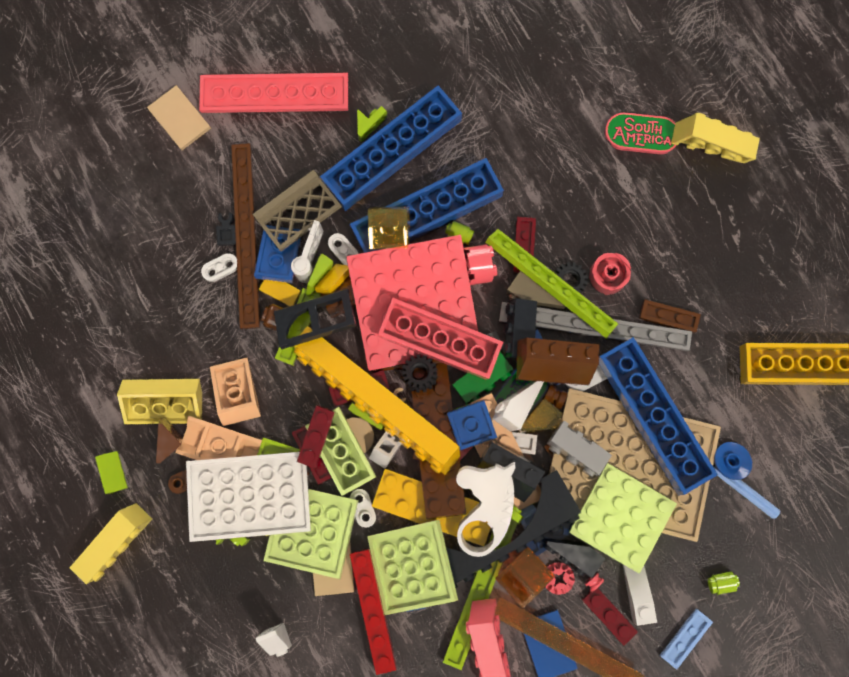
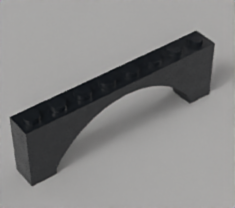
(553, 510)

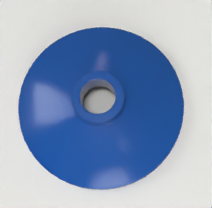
(738, 456)

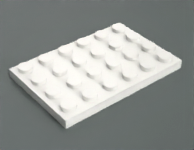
(247, 496)

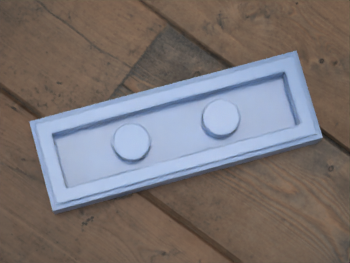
(686, 638)

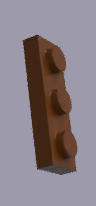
(669, 316)

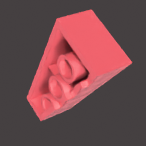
(486, 639)

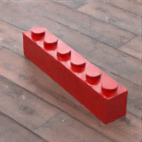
(373, 612)

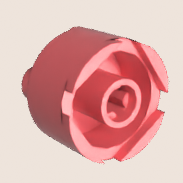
(610, 262)
(480, 264)

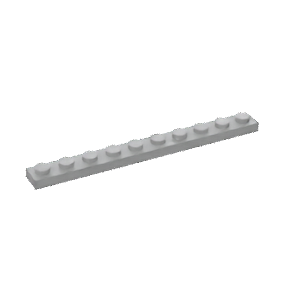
(624, 331)

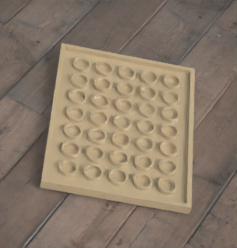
(612, 429)

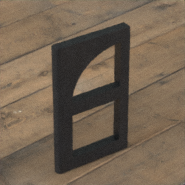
(285, 317)

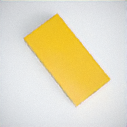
(333, 279)
(281, 291)

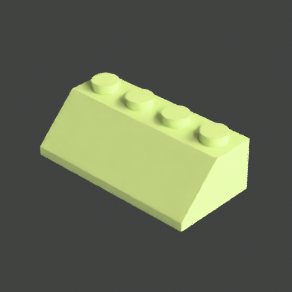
(344, 456)

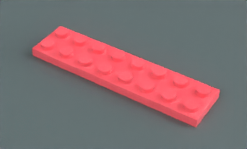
(273, 92)

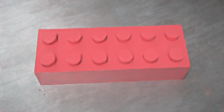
(440, 339)

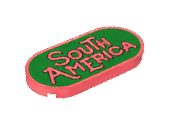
(640, 133)

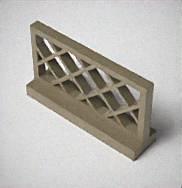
(286, 200)

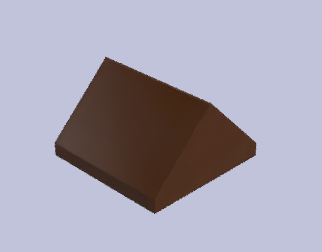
(168, 440)

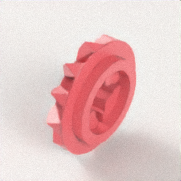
(568, 577)

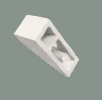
(514, 410)
(385, 450)
(639, 597)
(275, 640)

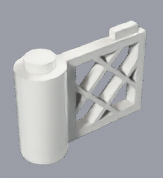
(302, 265)

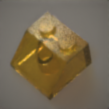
(388, 227)
(542, 418)

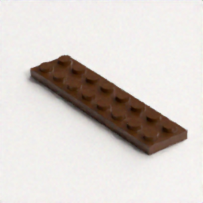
(440, 491)

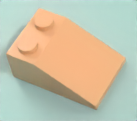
(234, 392)

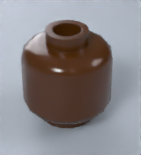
(268, 316)

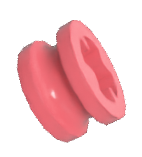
(594, 582)

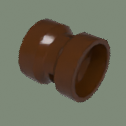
(555, 396)

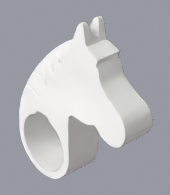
(496, 492)

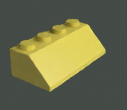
(155, 398)

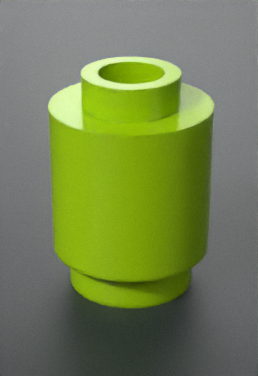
(460, 229)
(723, 583)

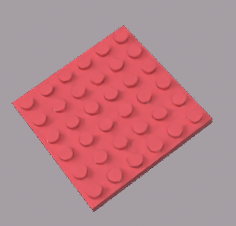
(424, 275)

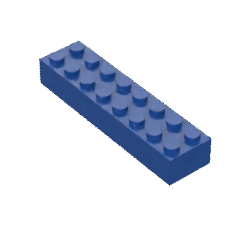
(391, 147)
(442, 201)
(656, 417)

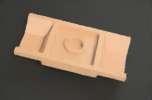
(210, 441)

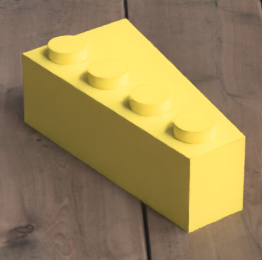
(715, 138)
(110, 543)

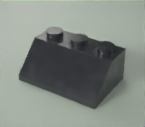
(525, 475)

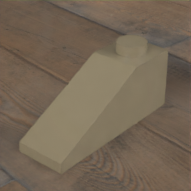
(526, 288)

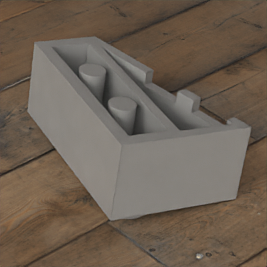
(578, 449)

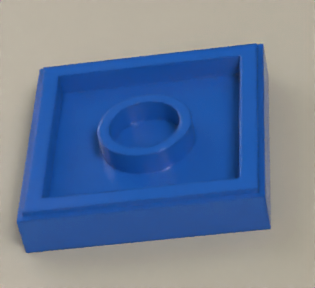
(472, 425)

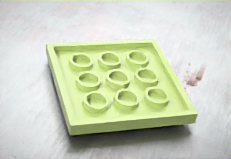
(623, 518)
(323, 547)
(412, 567)

